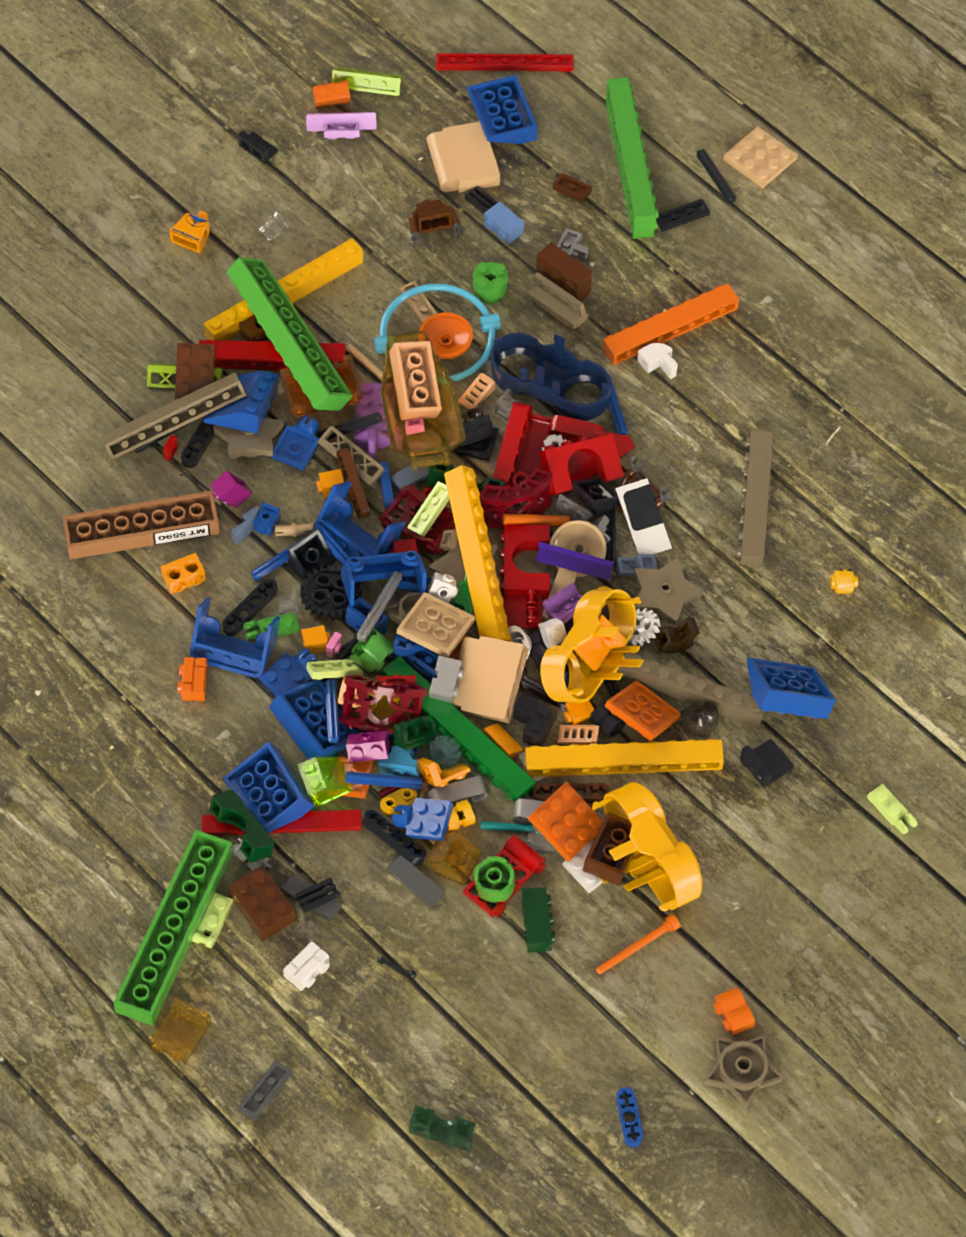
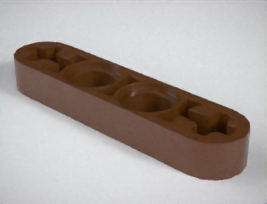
(356, 491)
(546, 788)

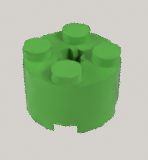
(490, 282)
(372, 652)
(494, 890)

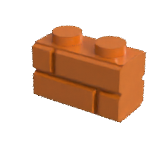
(331, 94)
(193, 679)

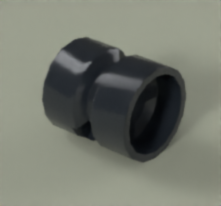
(610, 723)

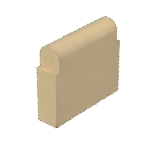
(463, 158)
(490, 677)

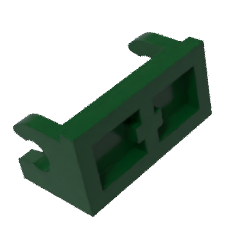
(414, 732)

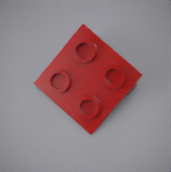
(524, 610)

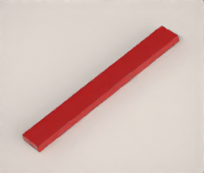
(504, 62)
(310, 822)

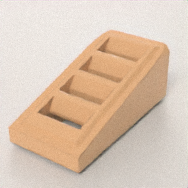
(482, 382)
(578, 729)

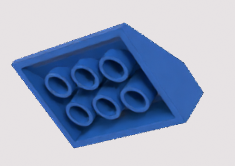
(503, 111)
(250, 411)
(789, 688)
(305, 719)
(269, 788)

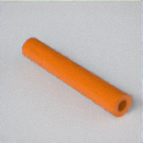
(530, 519)

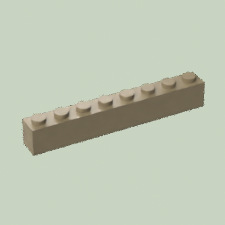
(173, 415)
(756, 498)
(693, 690)

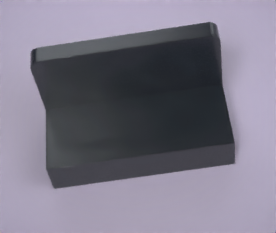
(256, 146)

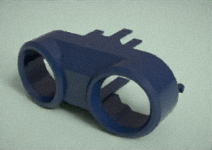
(555, 373)

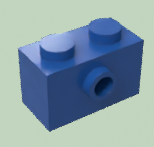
(358, 613)

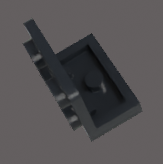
(476, 426)
(766, 762)

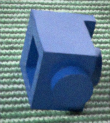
(267, 519)

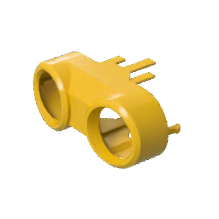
(586, 625)
(659, 857)

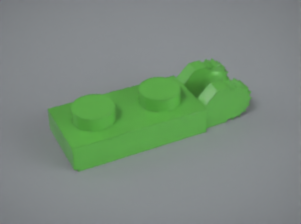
(287, 625)

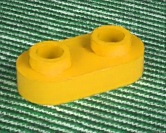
(397, 798)

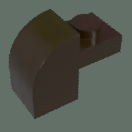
(678, 638)

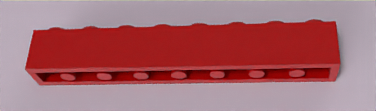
(262, 354)

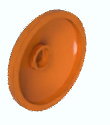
(449, 329)

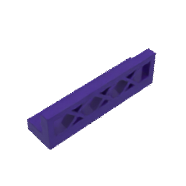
(575, 561)

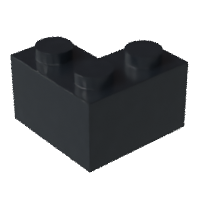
(537, 716)

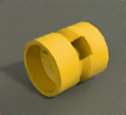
(466, 813)

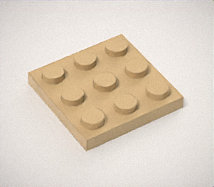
(760, 157)
(435, 624)

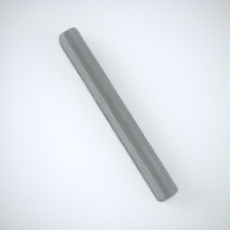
(379, 606)

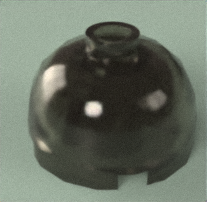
(700, 719)

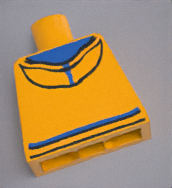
(191, 231)

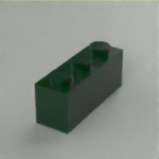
(537, 919)

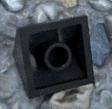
(596, 495)
(310, 554)

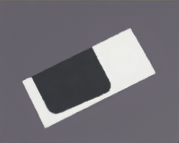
(643, 517)

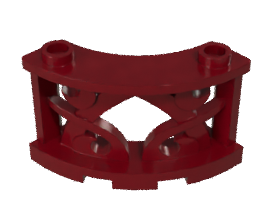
(533, 490)
(414, 501)
(363, 687)

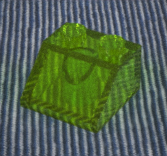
(324, 779)

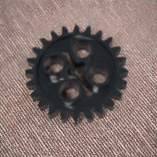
(329, 593)

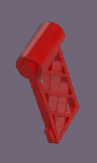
(524, 859)

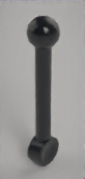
(412, 974)

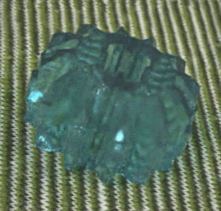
(444, 751)

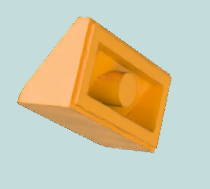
(503, 740)

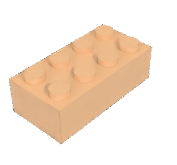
(415, 380)

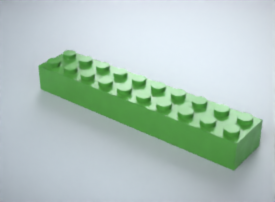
(631, 158)
(289, 334)
(173, 928)

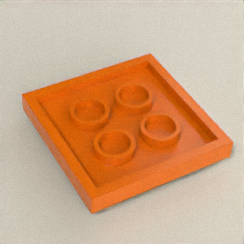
(643, 710)
(566, 821)

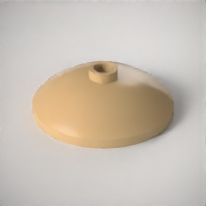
(582, 534)

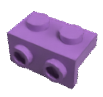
(562, 603)

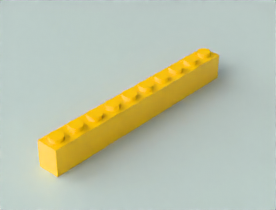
(295, 285)
(477, 553)
(624, 758)

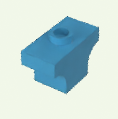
(400, 763)

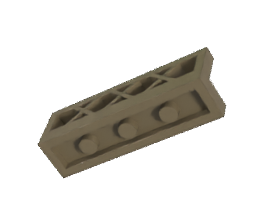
(557, 301)
(371, 481)

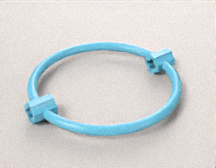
(488, 323)

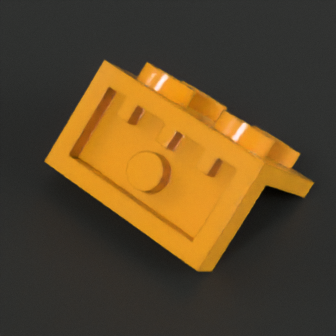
(597, 648)
(439, 778)

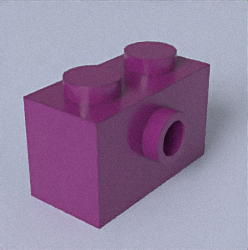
(231, 489)
(368, 746)

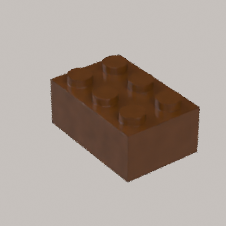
(564, 271)
(194, 367)
(599, 861)
(262, 903)

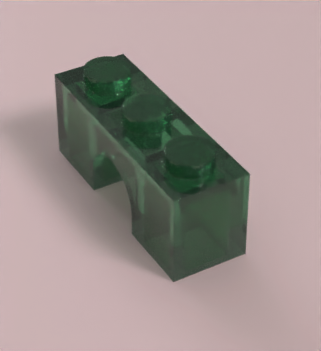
(454, 1133)

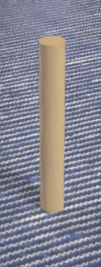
(362, 358)

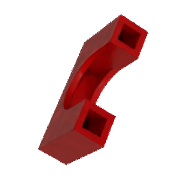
(601, 449)
(518, 539)

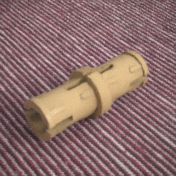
(293, 529)

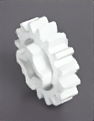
(646, 627)

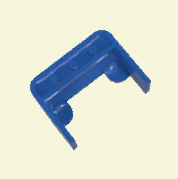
(353, 539)
(381, 567)
(230, 652)

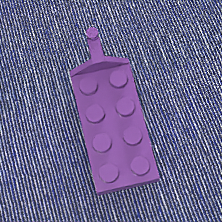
(375, 436)

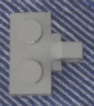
(571, 244)

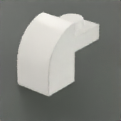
(656, 356)

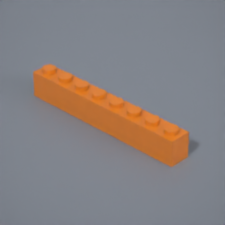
(670, 323)

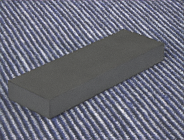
(415, 881)
(295, 884)
(265, 1090)

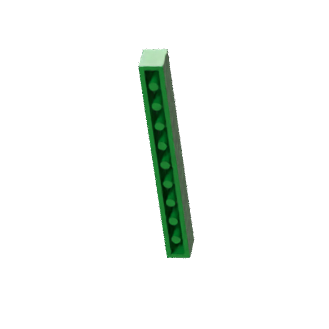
(473, 743)

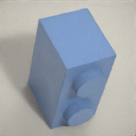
(503, 223)

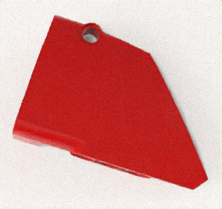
(525, 440)

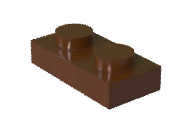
(572, 188)

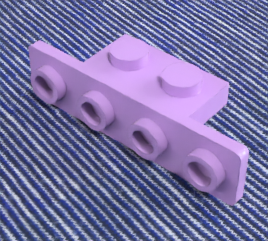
(341, 124)

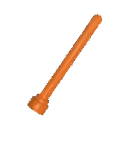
(670, 924)

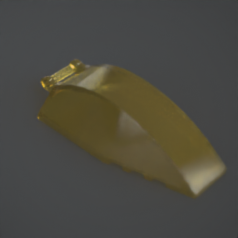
(440, 433)

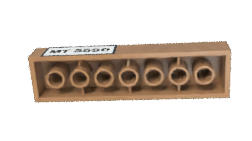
(141, 525)

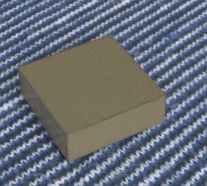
(449, 540)

